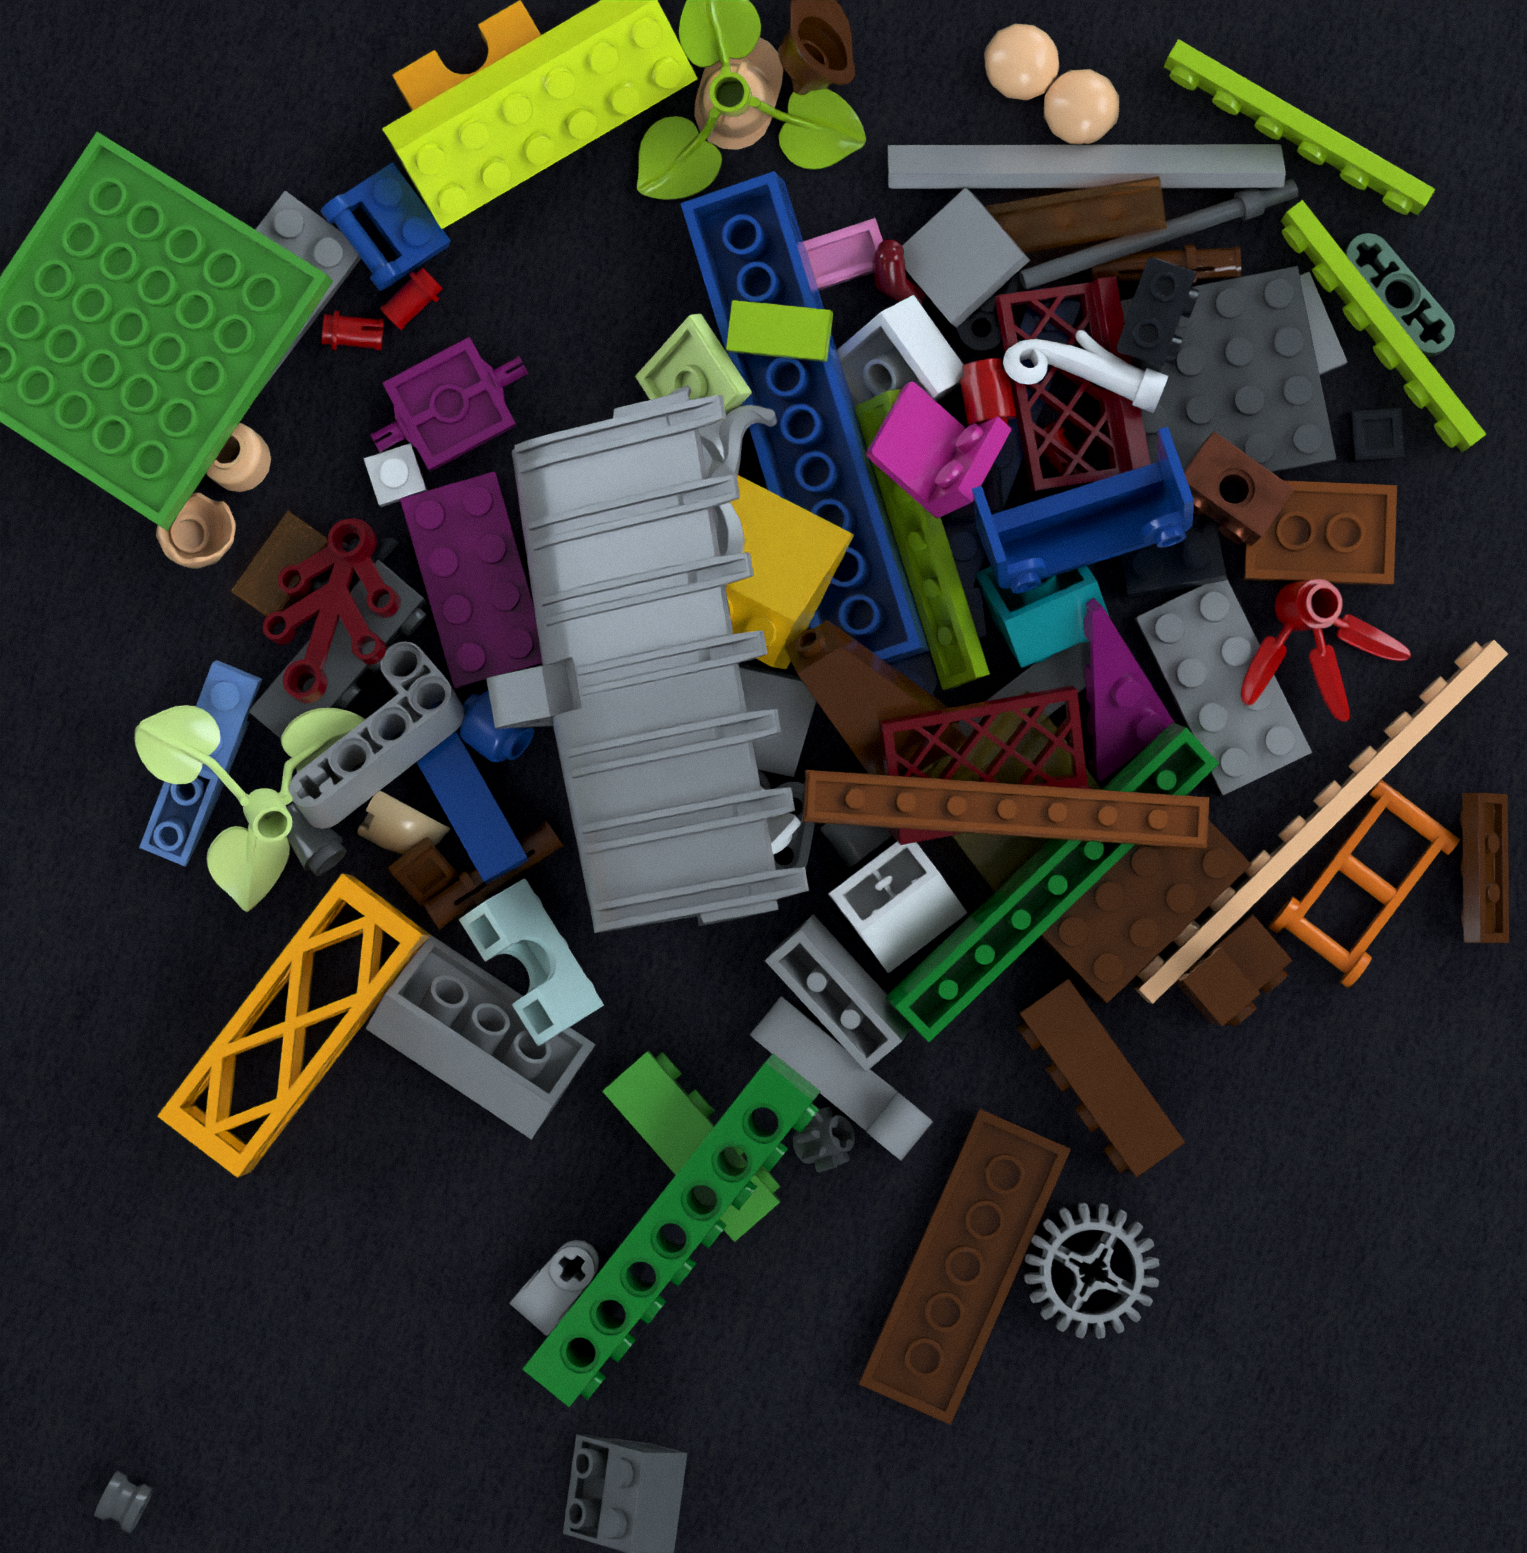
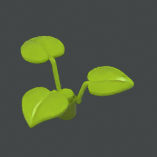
(680, 161)

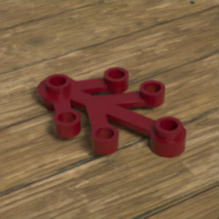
(330, 604)

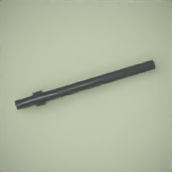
(1245, 204)

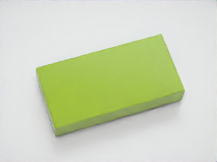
(779, 331)

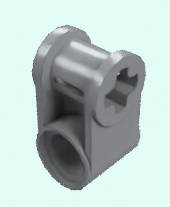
(553, 1290)

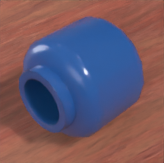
(480, 733)

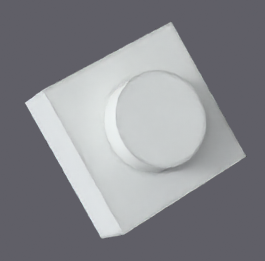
(395, 474)

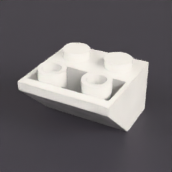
(898, 903)

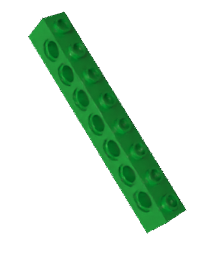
(557, 1362)

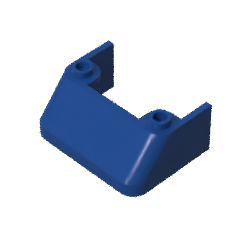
(1087, 522)

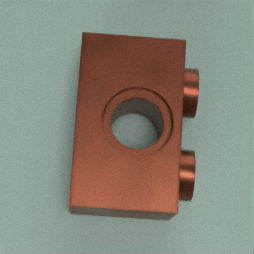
(1259, 489)

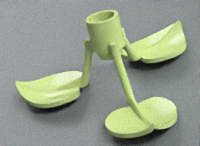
(239, 858)

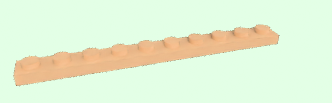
(1333, 804)

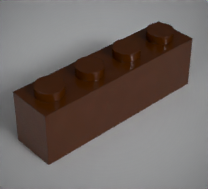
(1100, 1078)

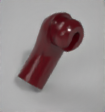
(890, 272)

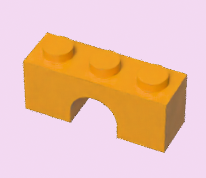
(501, 33)

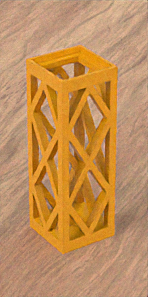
(217, 1066)

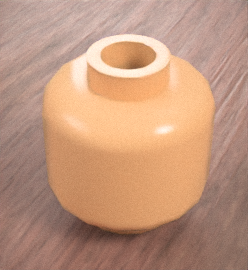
(241, 461)

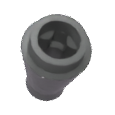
(314, 847)

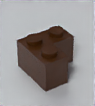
(1233, 971)

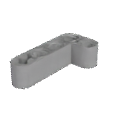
(370, 742)
(841, 1079)

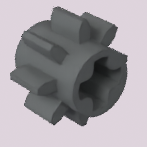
(825, 1140)

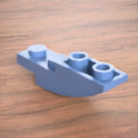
(186, 808)

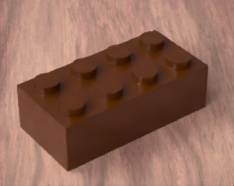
(1141, 909)

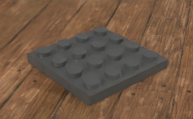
(1246, 375)

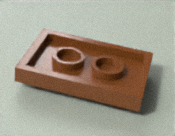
(1330, 535)

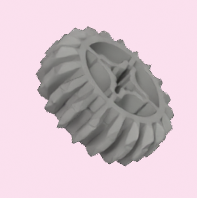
(1081, 1291)

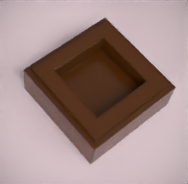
(423, 871)

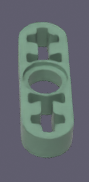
(1402, 273)

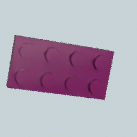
(474, 579)

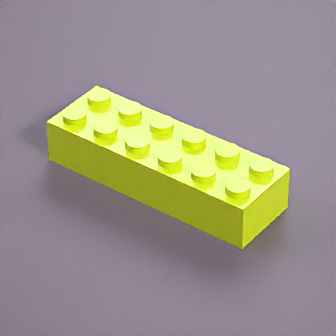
(539, 105)

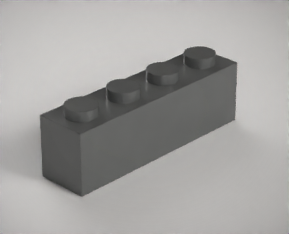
(342, 667)

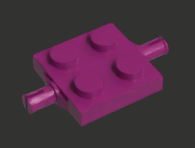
(449, 404)

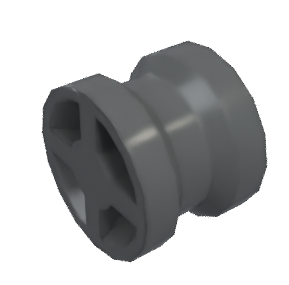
(123, 1502)

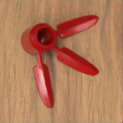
(1315, 606)

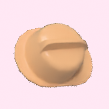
(764, 76)

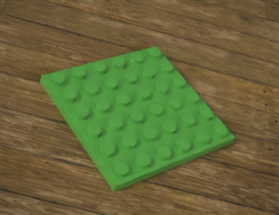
(142, 328)

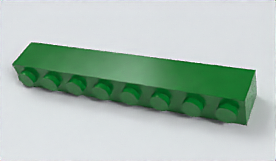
(1038, 894)

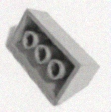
(470, 1036)

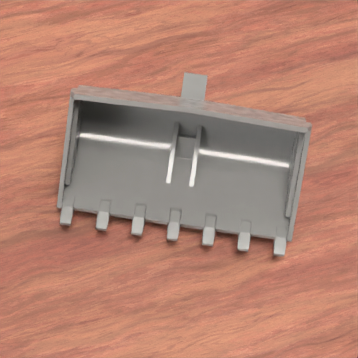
(646, 669)

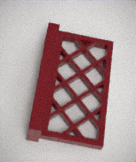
(1120, 419)
(990, 711)

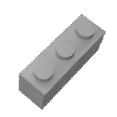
(839, 992)

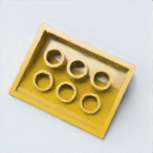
(791, 565)

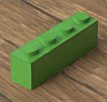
(677, 1126)

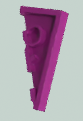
(1122, 702)

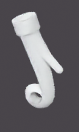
(1090, 364)

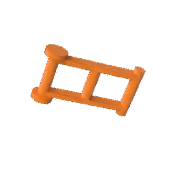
(1356, 960)

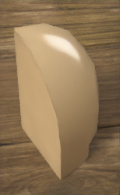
(397, 825)

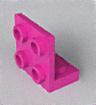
(933, 452)

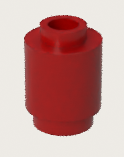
(987, 392)

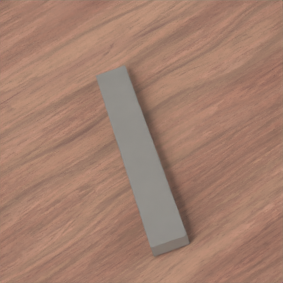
(1084, 166)

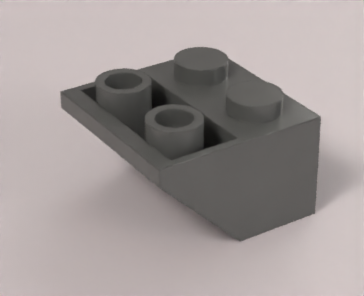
(625, 1494)

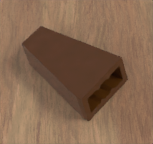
(860, 691)

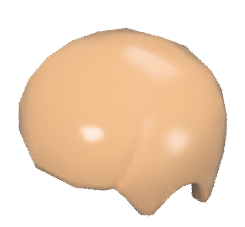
(1021, 61)
(1081, 106)
(199, 533)

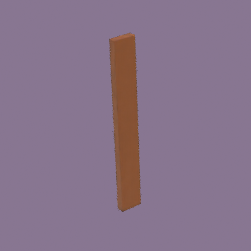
(1005, 809)

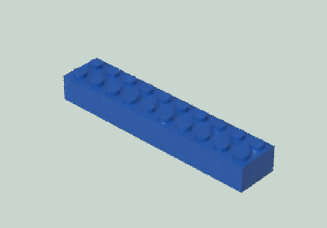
(816, 449)

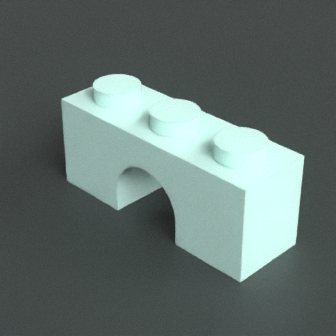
(519, 926)

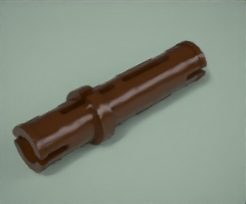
(1205, 262)
(472, 889)

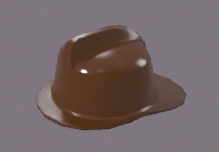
(817, 46)

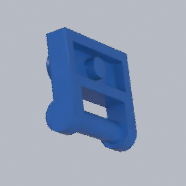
(398, 218)

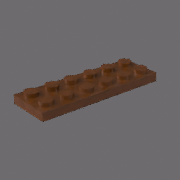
(964, 1266)

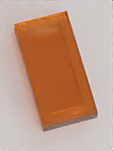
(287, 545)

